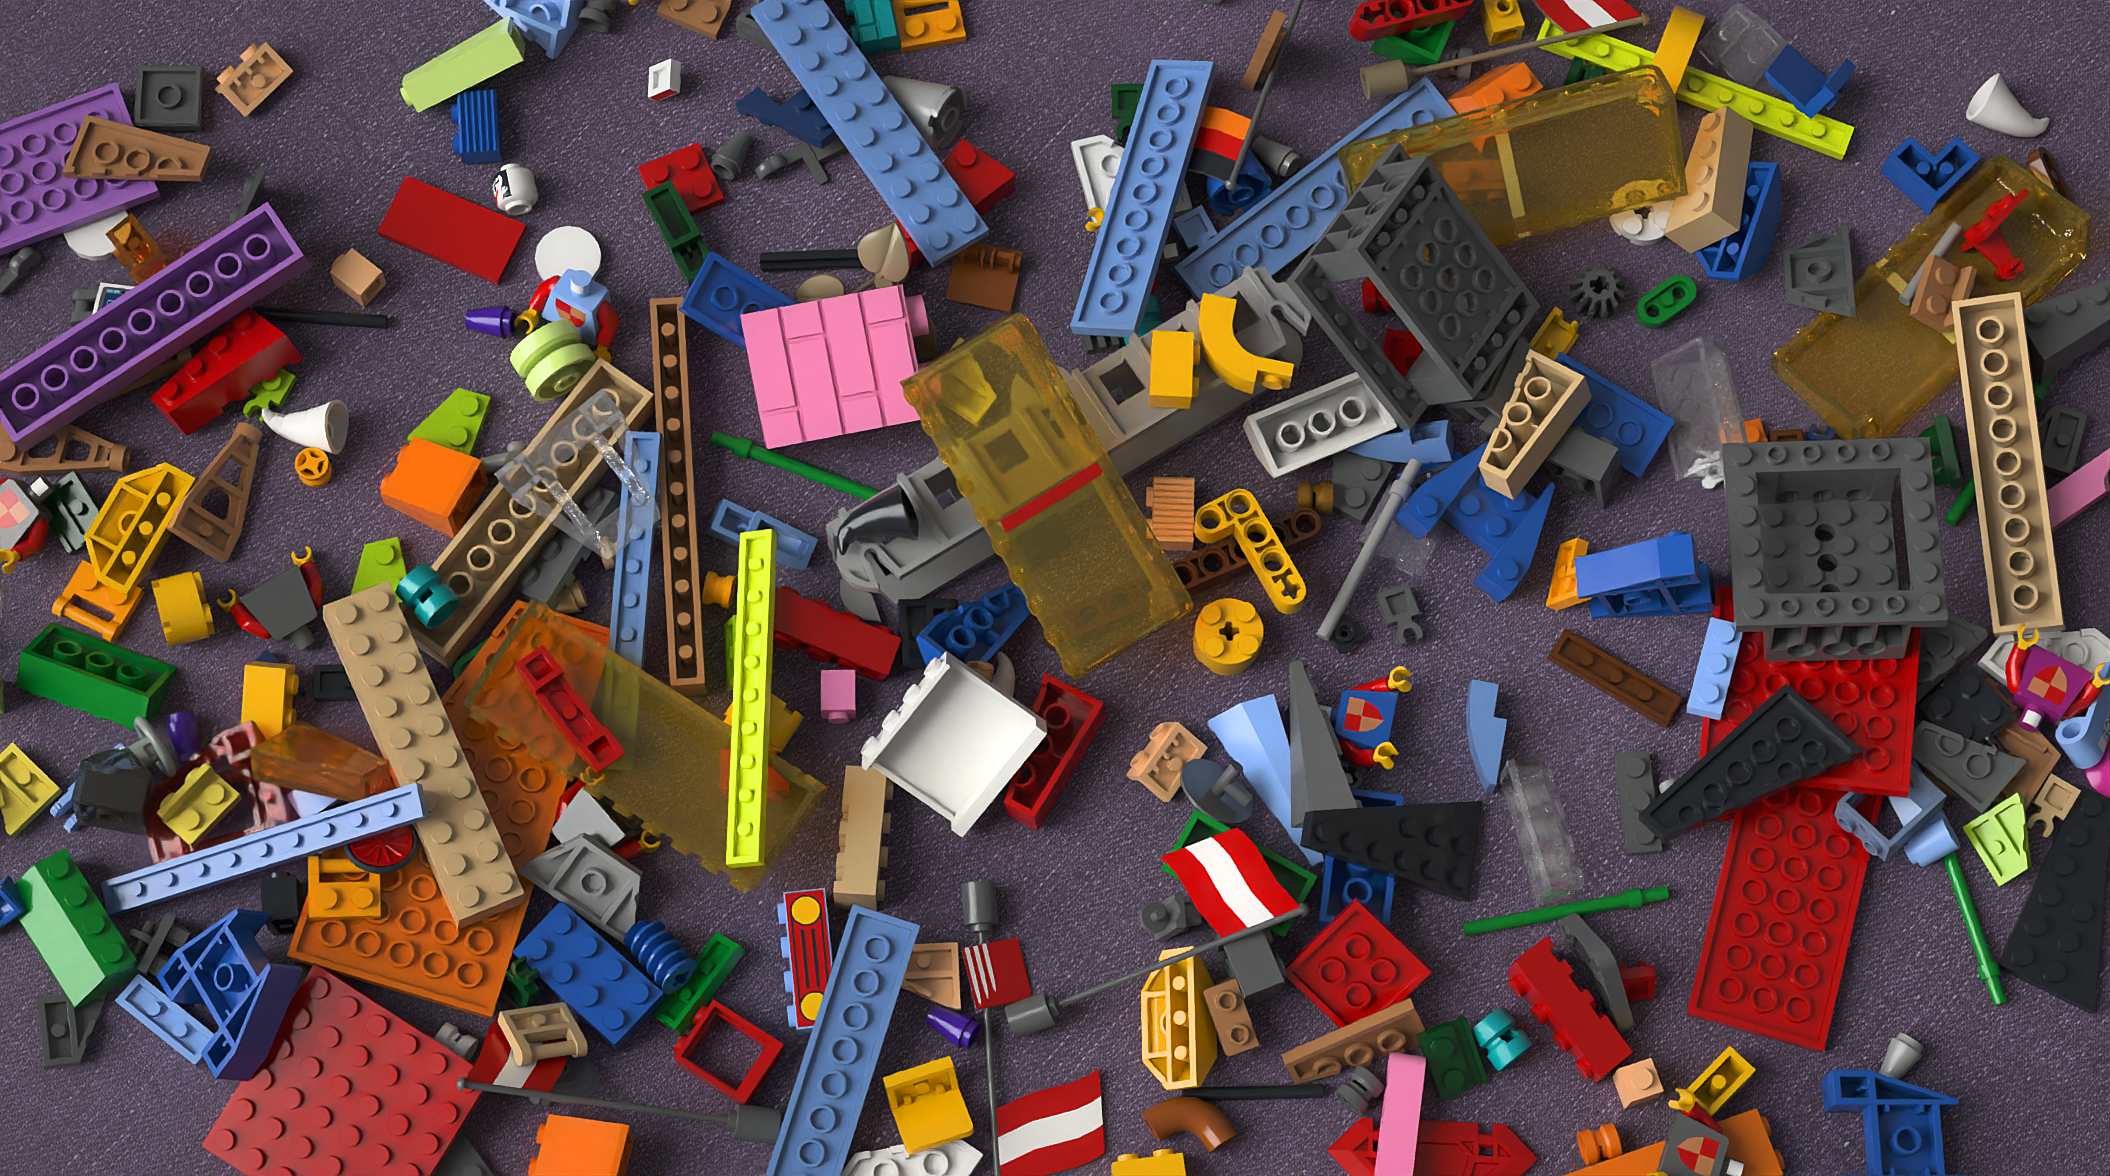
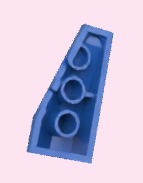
(976, 628)

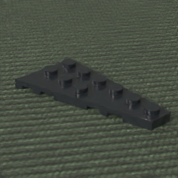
(1761, 757)
(1410, 843)
(2061, 920)

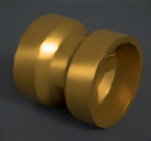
(1322, 496)

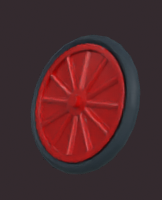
(384, 851)

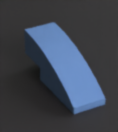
(1422, 442)
(730, 520)
(1484, 731)

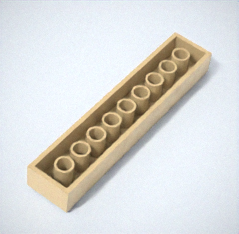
(2008, 464)
(506, 536)
(423, 749)

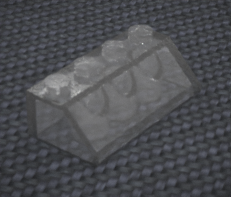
(1700, 395)
(1540, 831)

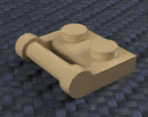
(542, 1024)

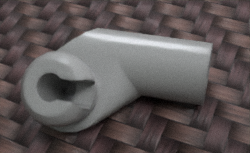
(495, 462)

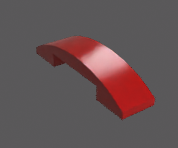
(568, 711)

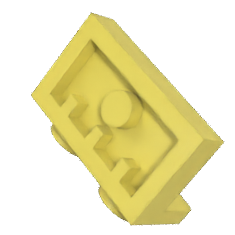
(198, 804)

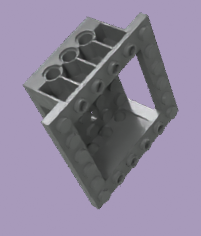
(1459, 325)
(1791, 491)

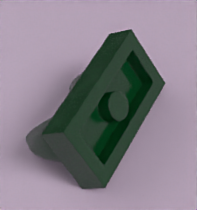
(1948, 467)

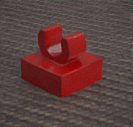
(1638, 981)

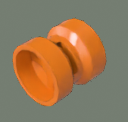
(1599, 1144)

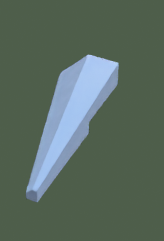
(543, 21)
(1258, 741)

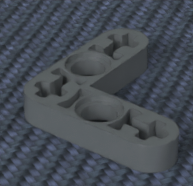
(1604, 968)

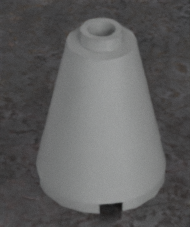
(930, 107)

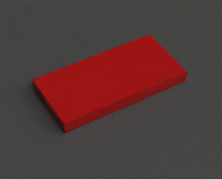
(452, 230)

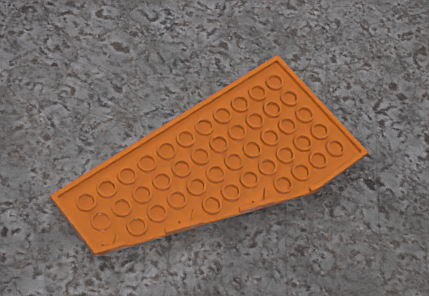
(416, 939)

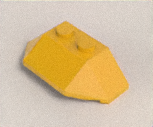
(133, 525)
(1177, 1024)

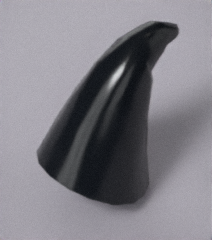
(885, 515)

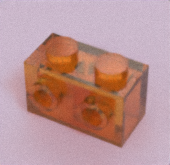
(138, 249)

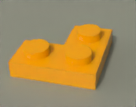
(1563, 584)

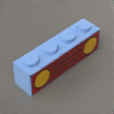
(808, 952)

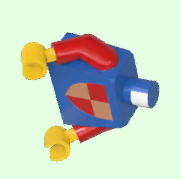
(1366, 719)

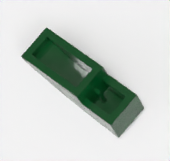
(676, 229)

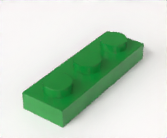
(712, 968)

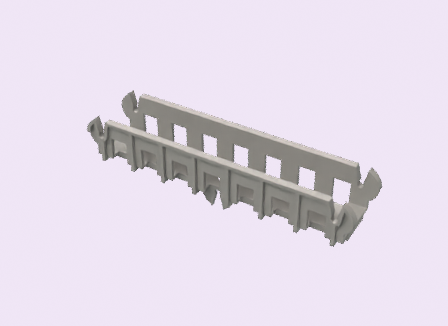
(1131, 433)

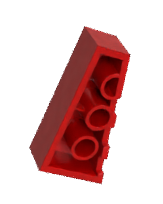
(980, 180)
(224, 371)
(832, 635)
(1071, 726)
(1567, 1011)

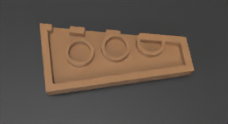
(1265, 51)
(1356, 1043)

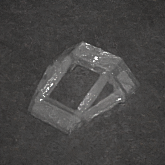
(559, 445)

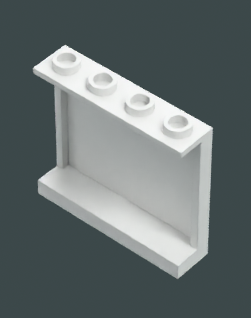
(954, 741)

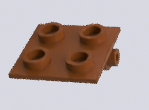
(985, 277)

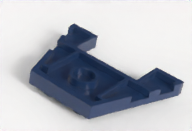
(796, 116)

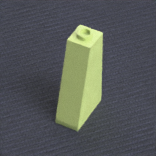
(464, 65)

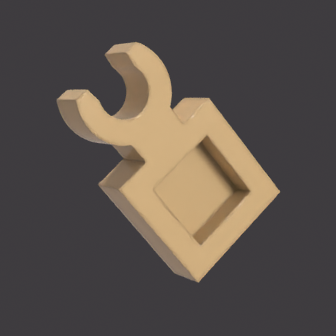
(2053, 800)

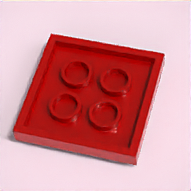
(1356, 966)

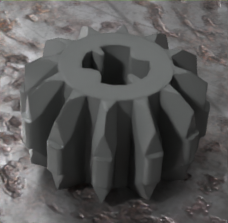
(1592, 278)

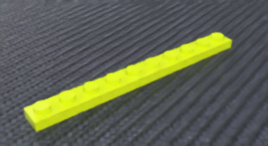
(1712, 92)
(751, 699)

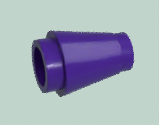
(492, 321)
(184, 734)
(954, 1026)

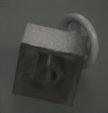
(116, 786)

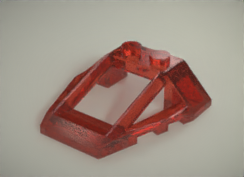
(267, 801)

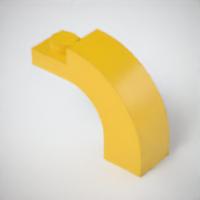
(1678, 44)
(1225, 354)

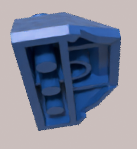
(1747, 249)

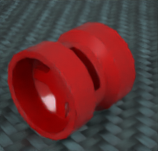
(1372, 298)

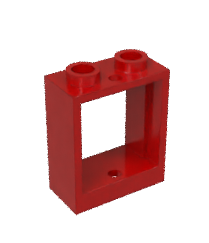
(758, 1073)

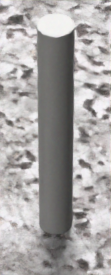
(1940, 250)

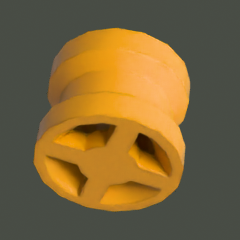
(310, 460)
(718, 589)

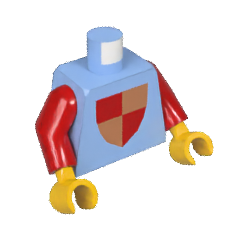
(578, 300)

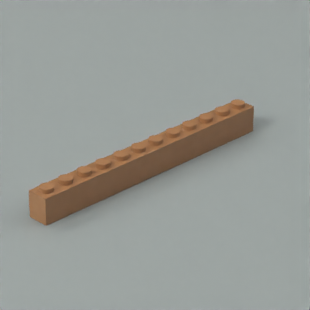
(678, 498)

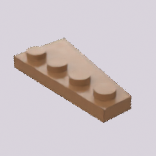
(131, 153)

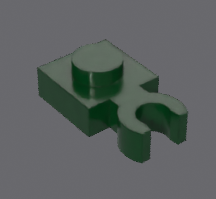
(1124, 105)
(521, 984)

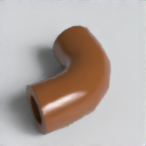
(1193, 1116)

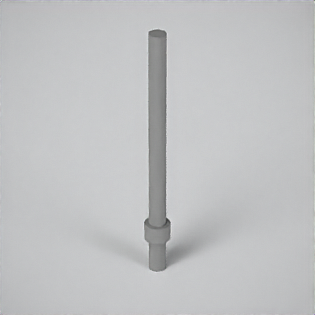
(1399, 493)

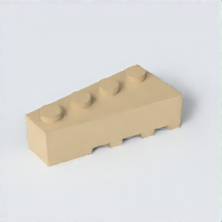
(1714, 182)
(1532, 423)
(862, 838)

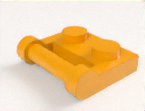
(928, 28)
(87, 588)
(341, 899)

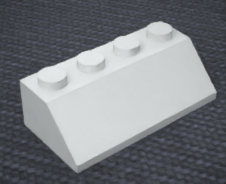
(1316, 425)

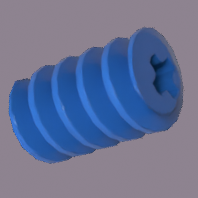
(660, 955)

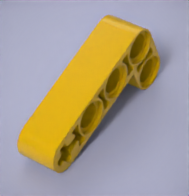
(1257, 553)

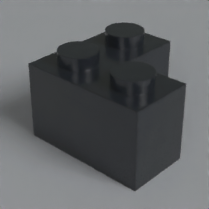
(283, 899)

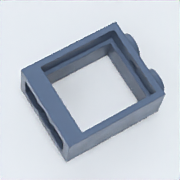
(1921, 792)

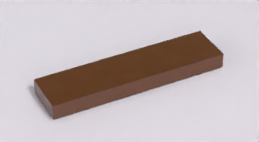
(1615, 678)

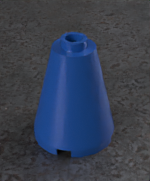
(1251, 189)

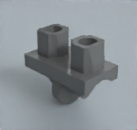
(1169, 917)
(168, 932)

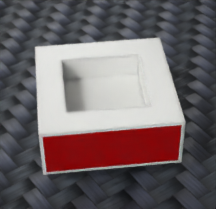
(664, 79)

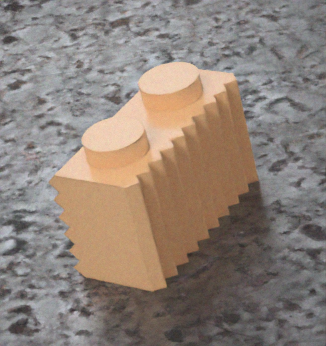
(1172, 512)

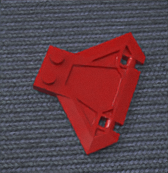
(1441, 1150)

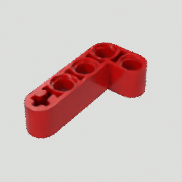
(1413, 14)

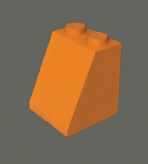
(1495, 87)
(435, 485)
(581, 1148)

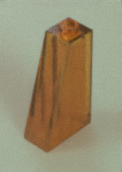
(319, 764)

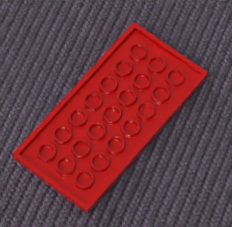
(1782, 918)

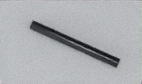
(322, 317)
(1264, 1092)

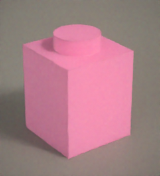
(838, 695)

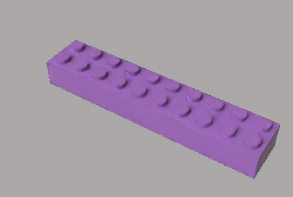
(147, 326)

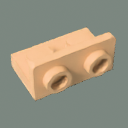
(254, 78)
(1164, 757)

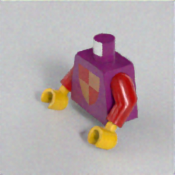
(2048, 684)

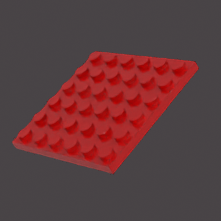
(1862, 698)
(345, 1092)

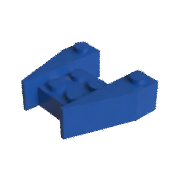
(1491, 520)
(1647, 579)
(238, 986)
(1898, 1121)

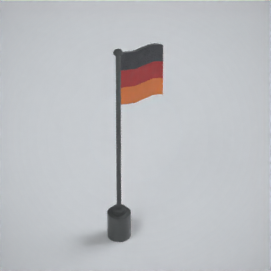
(1227, 135)

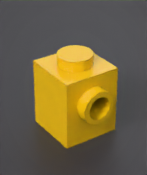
(1501, 20)

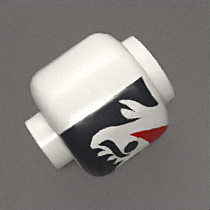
(515, 189)

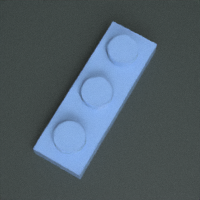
(1714, 669)
(165, 1019)

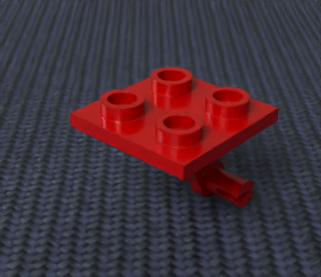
(1989, 239)

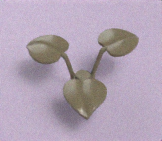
(888, 256)

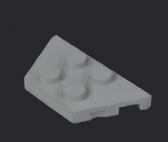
(589, 882)

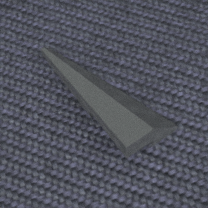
(1314, 753)

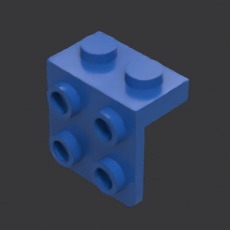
(1805, 84)

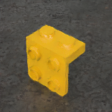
(928, 1105)

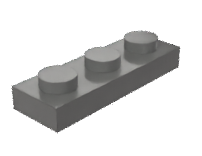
(1634, 794)

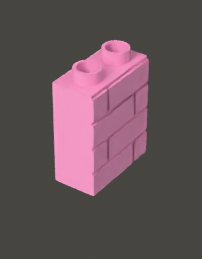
(834, 364)

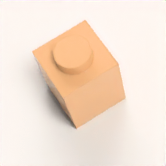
(357, 277)
(1637, 1083)

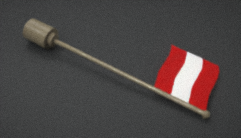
(1572, 17)

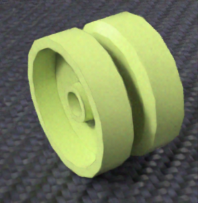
(552, 360)

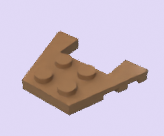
(2026, 745)

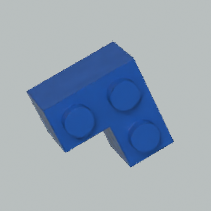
(1929, 178)

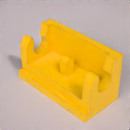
(1555, 335)

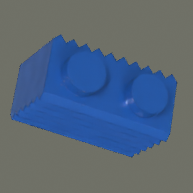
(478, 127)

